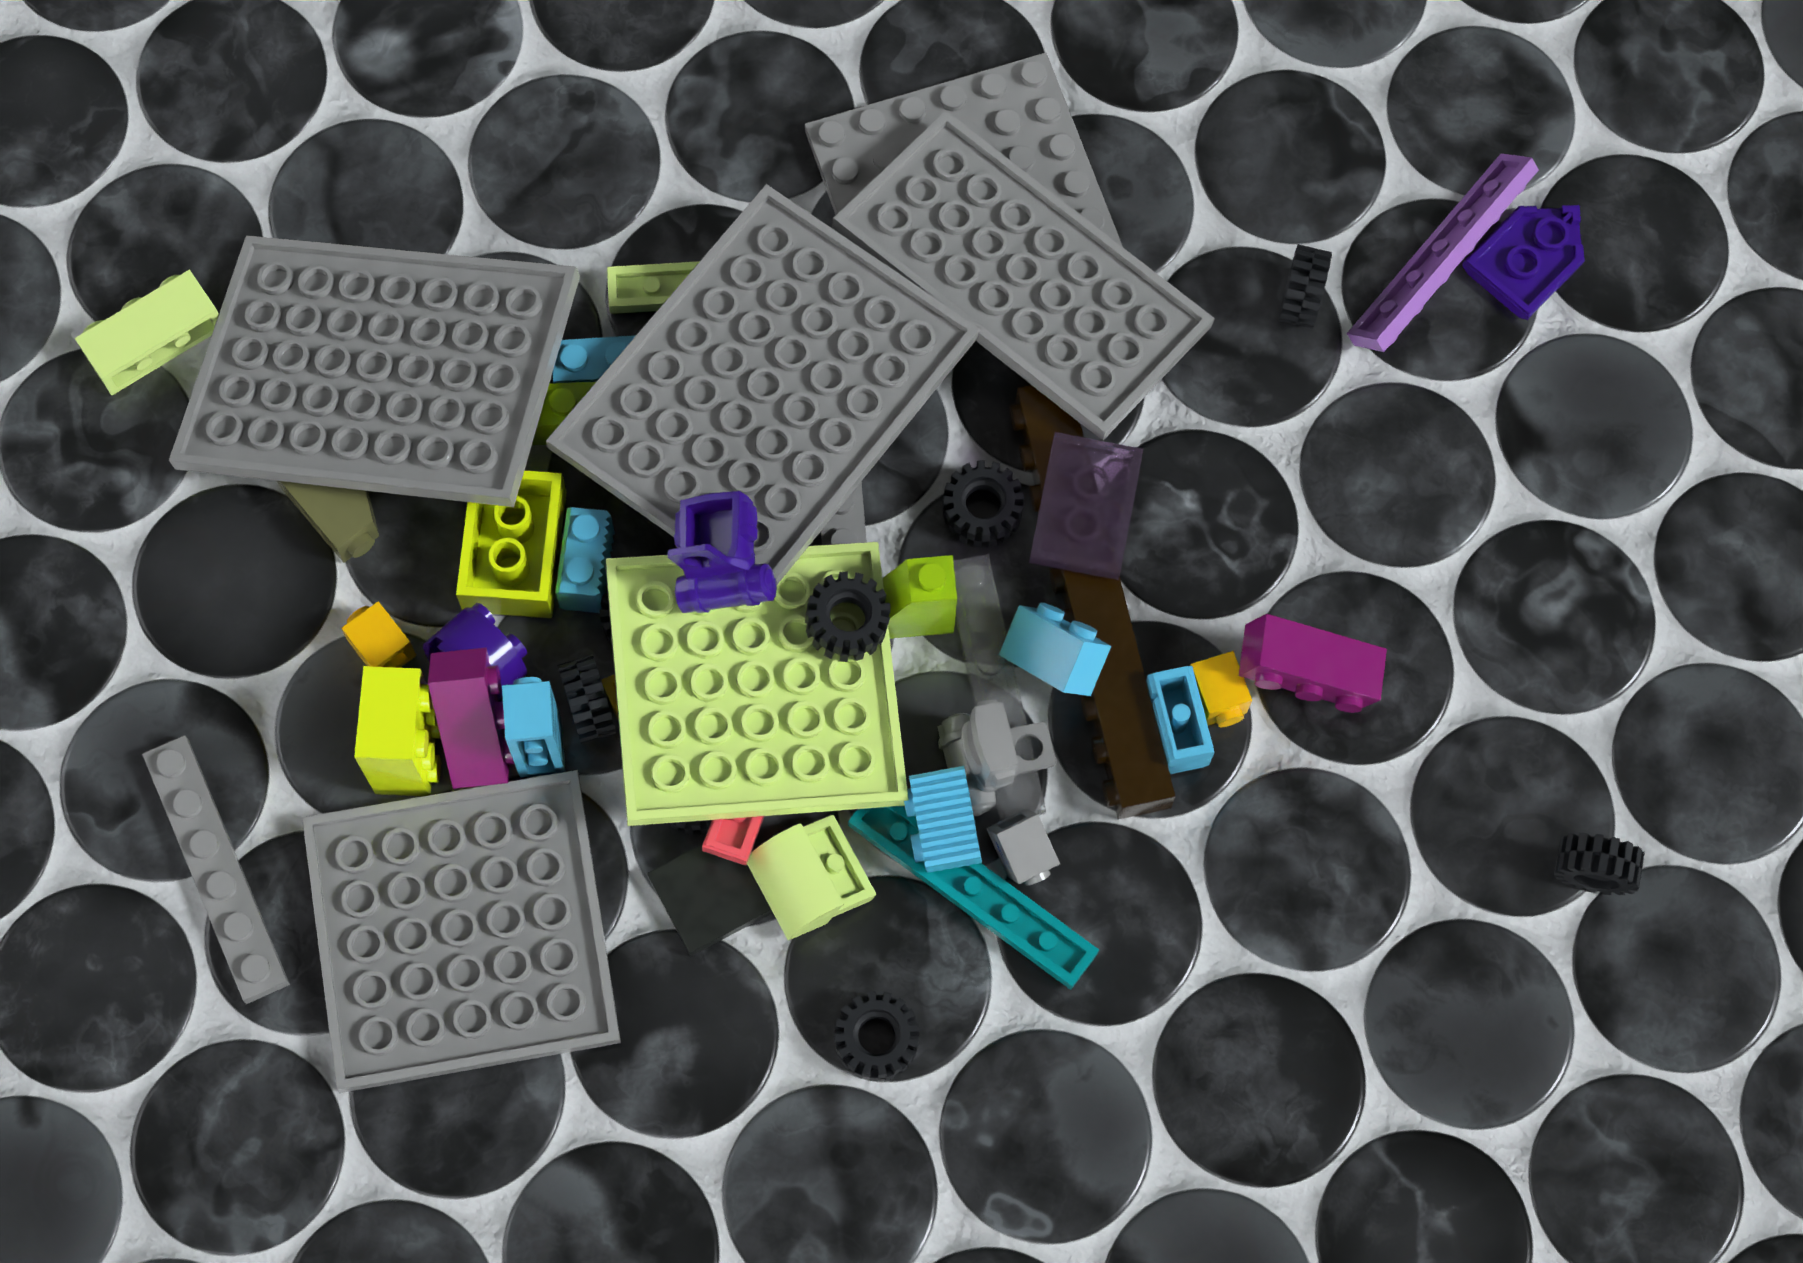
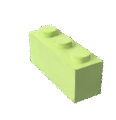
(149, 331)

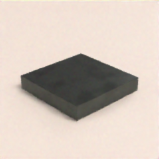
(708, 897)

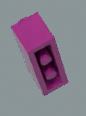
(1312, 663)
(470, 717)

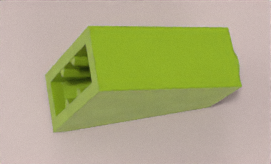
(921, 597)

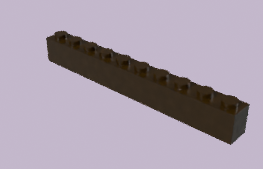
(1120, 701)

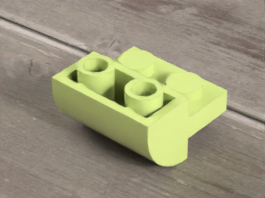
(809, 876)

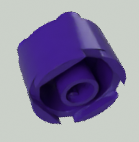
(476, 629)

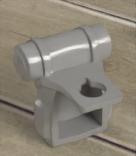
(987, 750)

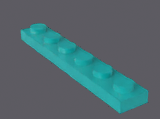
(984, 898)

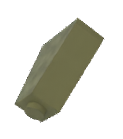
(338, 515)

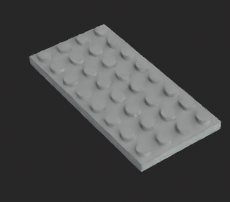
(1026, 270)

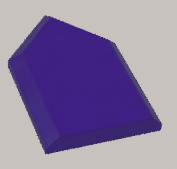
(1529, 257)

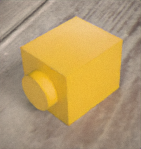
(377, 638)
(1222, 690)

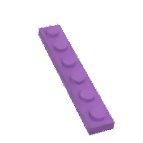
(1442, 252)

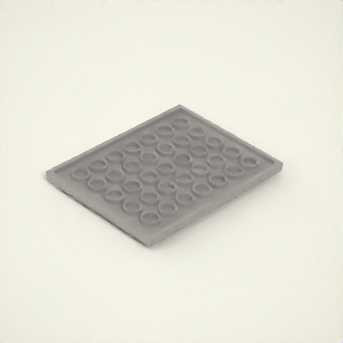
(377, 370)
(767, 378)

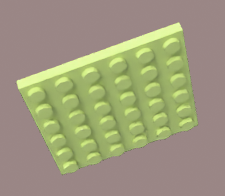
(740, 706)

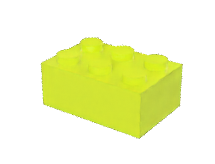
(514, 551)
(397, 732)

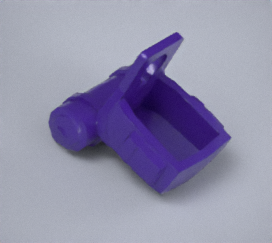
(718, 555)

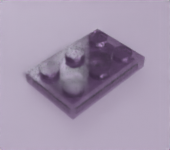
(1086, 506)

